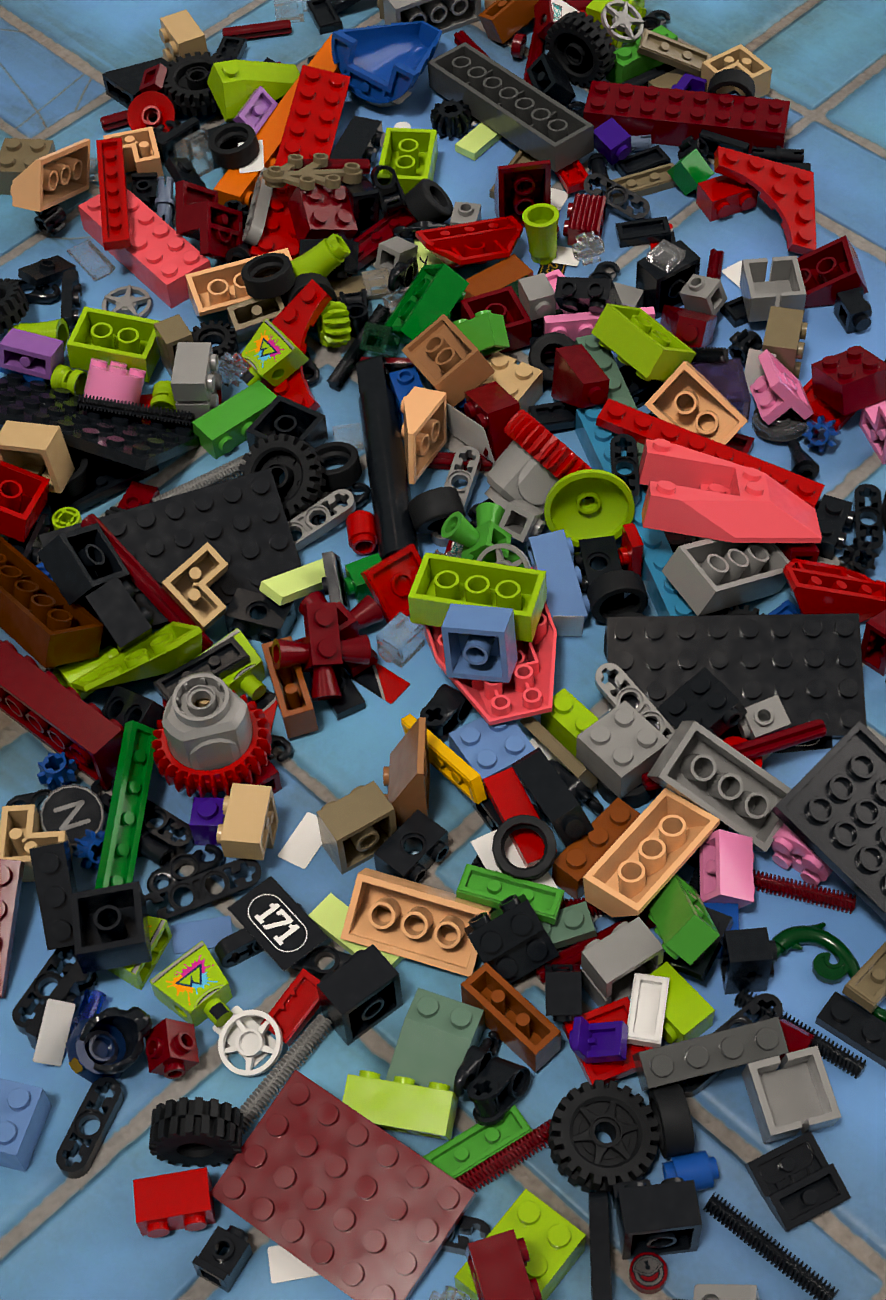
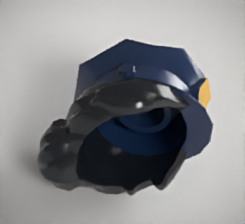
(108, 1042)

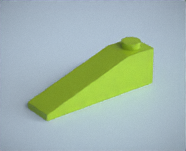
(236, 80)
(150, 657)

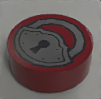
(518, 45)
(648, 1273)

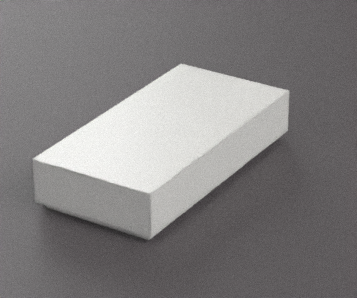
(647, 1010)

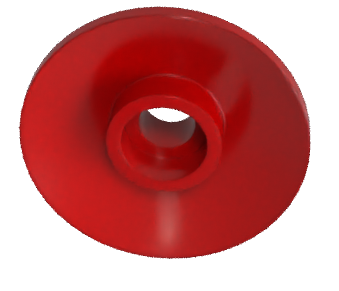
(148, 104)

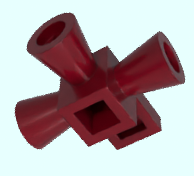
(361, 616)
(321, 650)

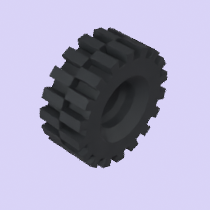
(196, 1132)

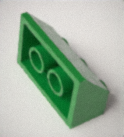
(428, 297)

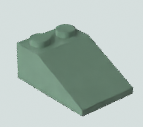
(435, 1039)

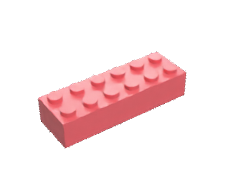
(156, 251)

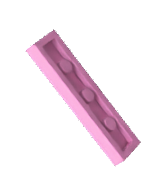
(577, 324)

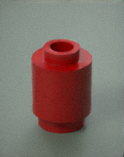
(361, 532)

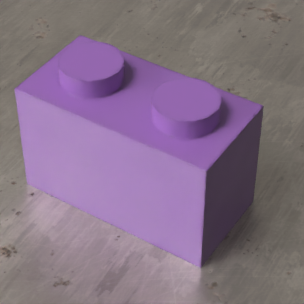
(31, 353)

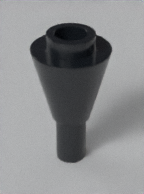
(238, 253)
(801, 462)

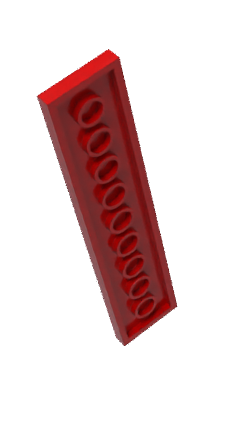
(308, 131)

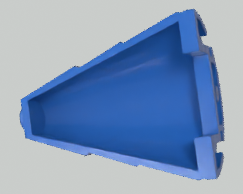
(384, 58)

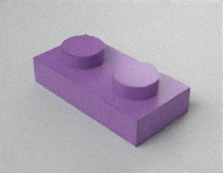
(256, 109)

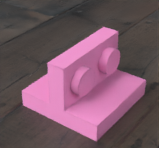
(778, 391)

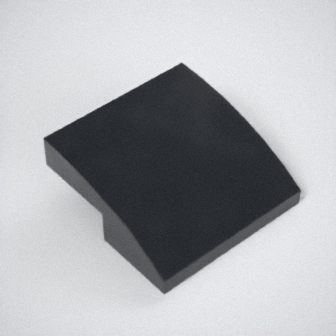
(797, 1181)

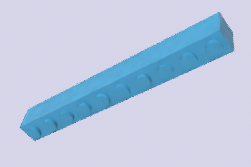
(656, 548)

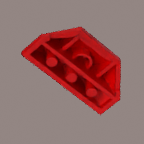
(472, 241)
(834, 589)

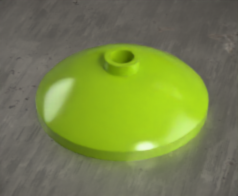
(589, 518)

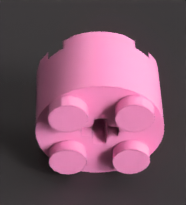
(114, 381)
(794, 853)

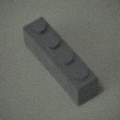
(710, 1053)

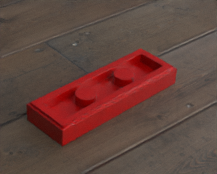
(512, 800)

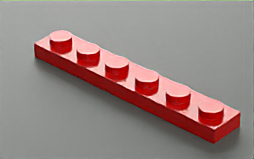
(113, 194)

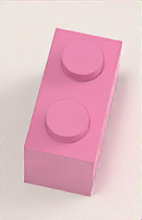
(727, 869)

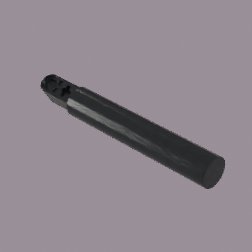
(385, 457)

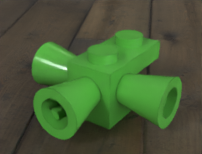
(487, 533)

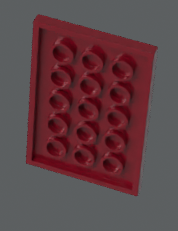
(342, 1194)

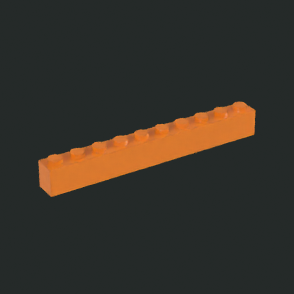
(241, 185)

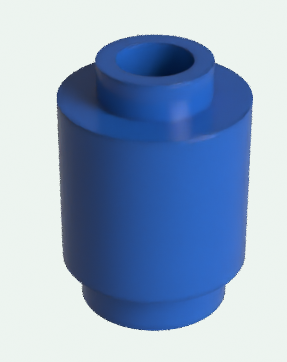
(693, 1166)

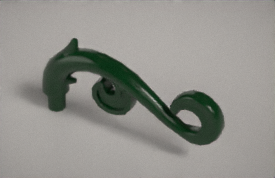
(823, 970)

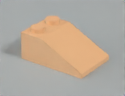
(696, 405)
(423, 428)

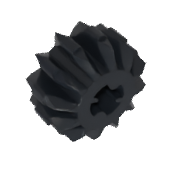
(451, 118)

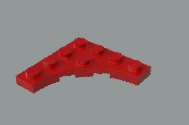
(781, 188)
(295, 323)

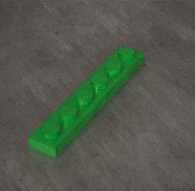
(127, 806)

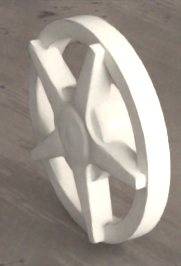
(250, 1043)

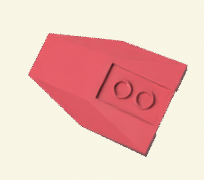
(530, 685)

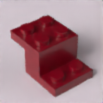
(206, 220)

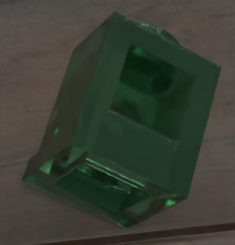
(379, 340)

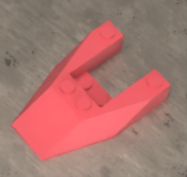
(719, 499)

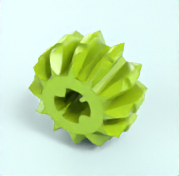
(334, 325)

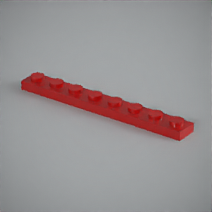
(642, 426)

